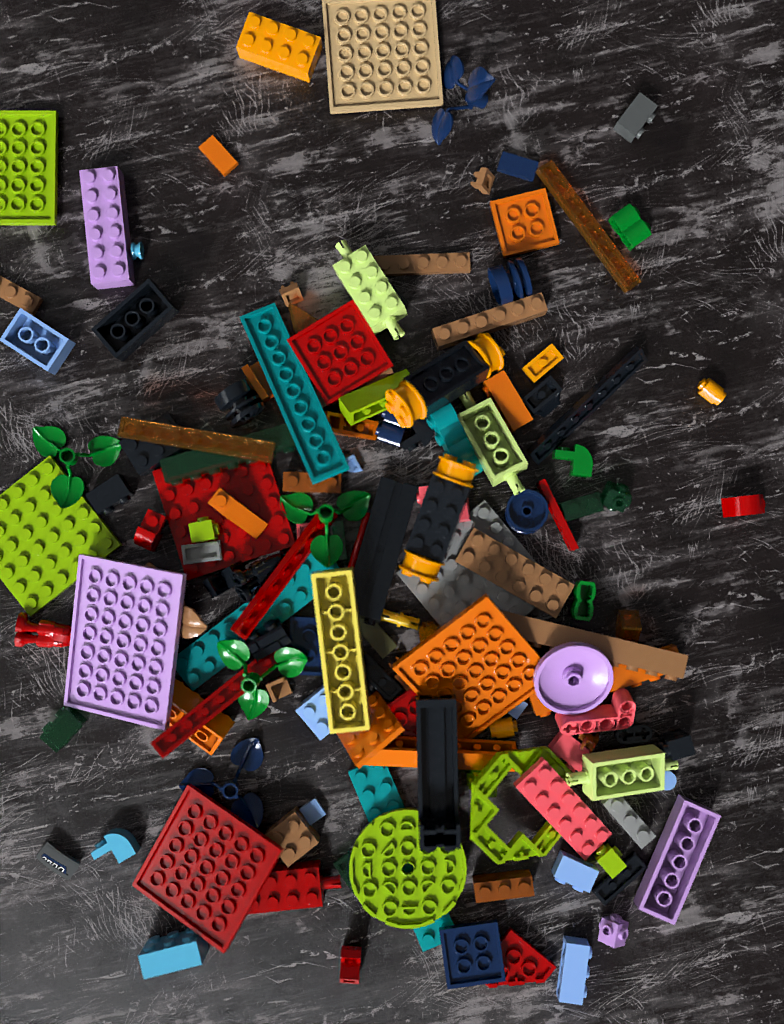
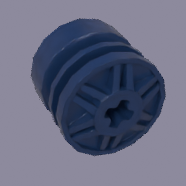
(514, 280)

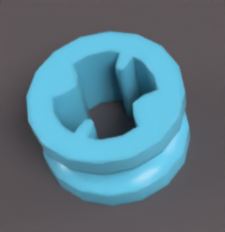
(137, 250)

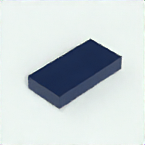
(517, 166)

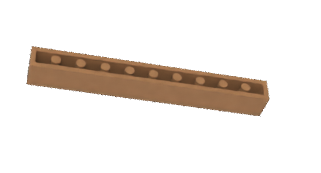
(616, 650)

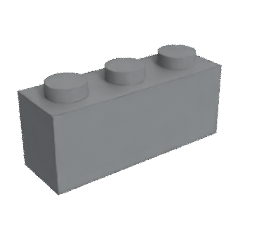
(629, 820)

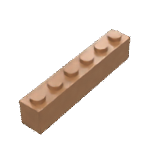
(489, 321)

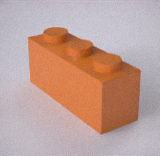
(507, 401)

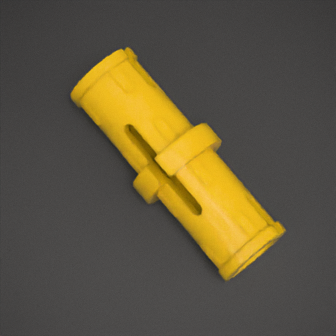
(400, 619)

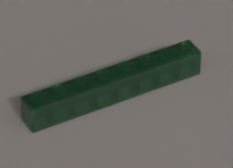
(196, 463)

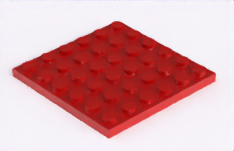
(252, 486)
(207, 867)

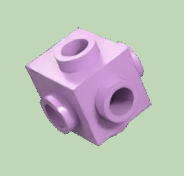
(613, 931)

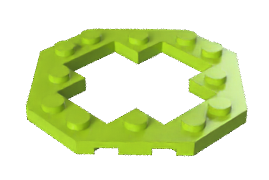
(484, 810)

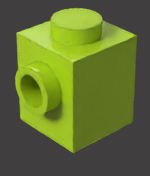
(203, 530)
(610, 859)

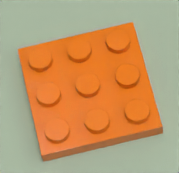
(524, 222)
(367, 743)

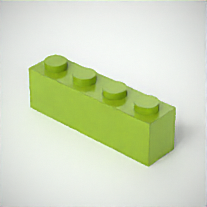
(369, 399)

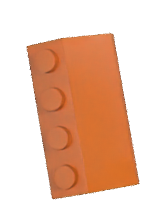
(209, 735)

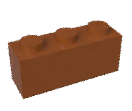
(301, 483)
(503, 885)

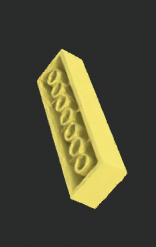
(341, 650)

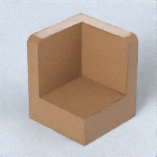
(279, 688)

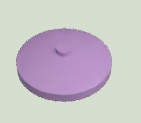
(573, 678)

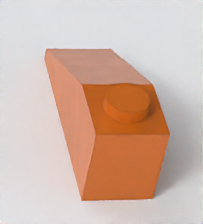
(364, 429)
(237, 513)

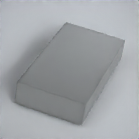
(202, 552)

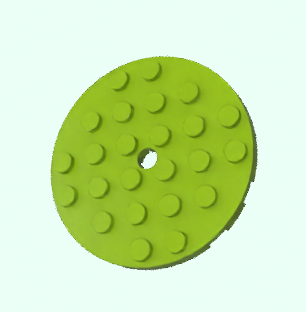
(398, 896)

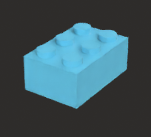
(172, 953)

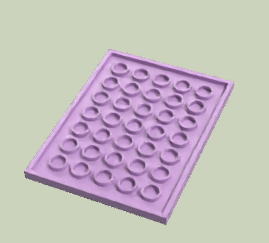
(124, 640)

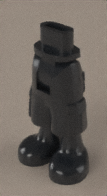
(259, 570)

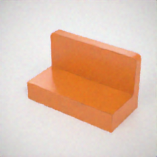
(258, 380)

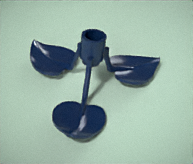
(478, 82)
(247, 755)

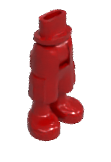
(49, 633)

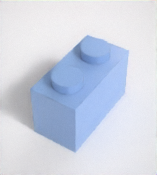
(574, 871)

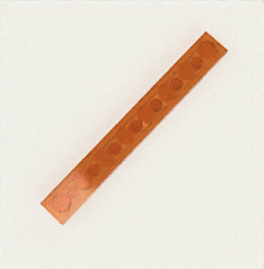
(588, 226)
(196, 439)

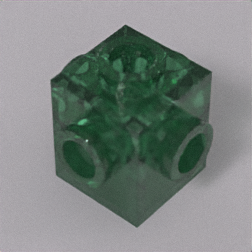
(616, 496)

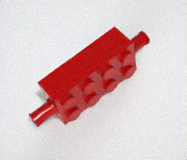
(294, 888)

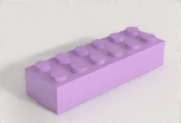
(107, 227)
(676, 859)

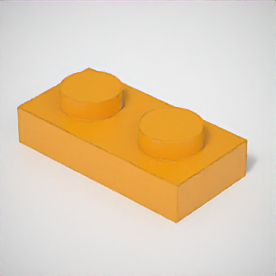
(542, 363)

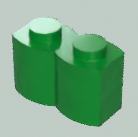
(630, 226)
(582, 605)

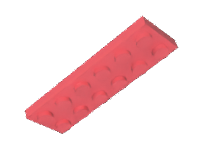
(562, 808)

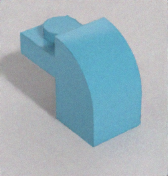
(120, 842)

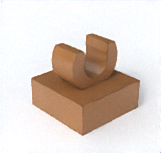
(484, 180)
(291, 294)

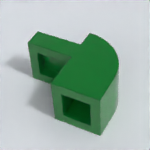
(580, 458)

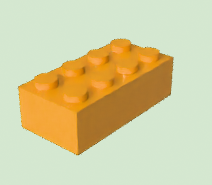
(279, 47)

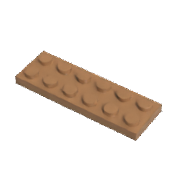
(514, 573)

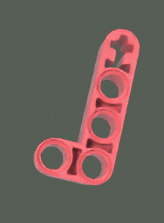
(602, 718)

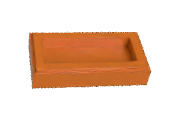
(218, 155)

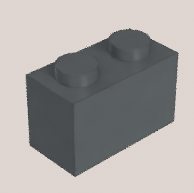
(635, 117)

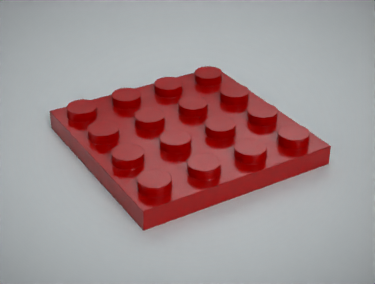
(340, 352)

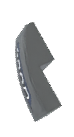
(58, 861)

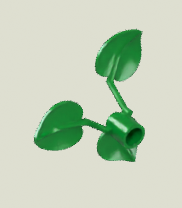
(69, 489)
(326, 548)
(254, 700)

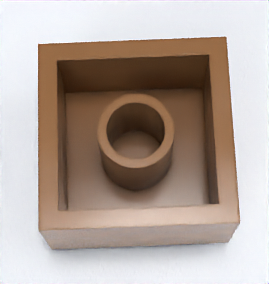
(293, 835)

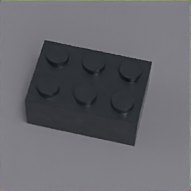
(146, 455)

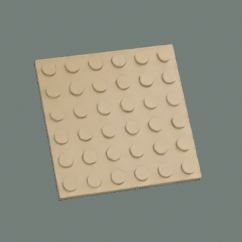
(381, 55)

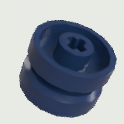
(535, 505)

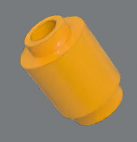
(711, 391)
(503, 728)

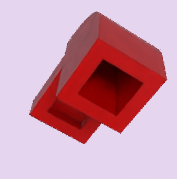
(743, 505)
(148, 533)
(350, 964)

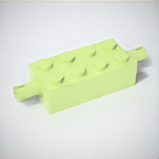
(370, 289)
(492, 442)
(622, 772)

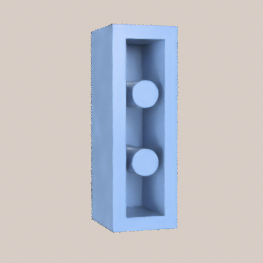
(573, 970)

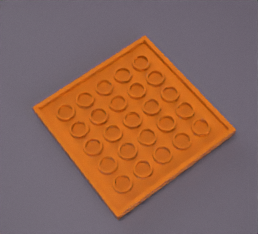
(476, 659)

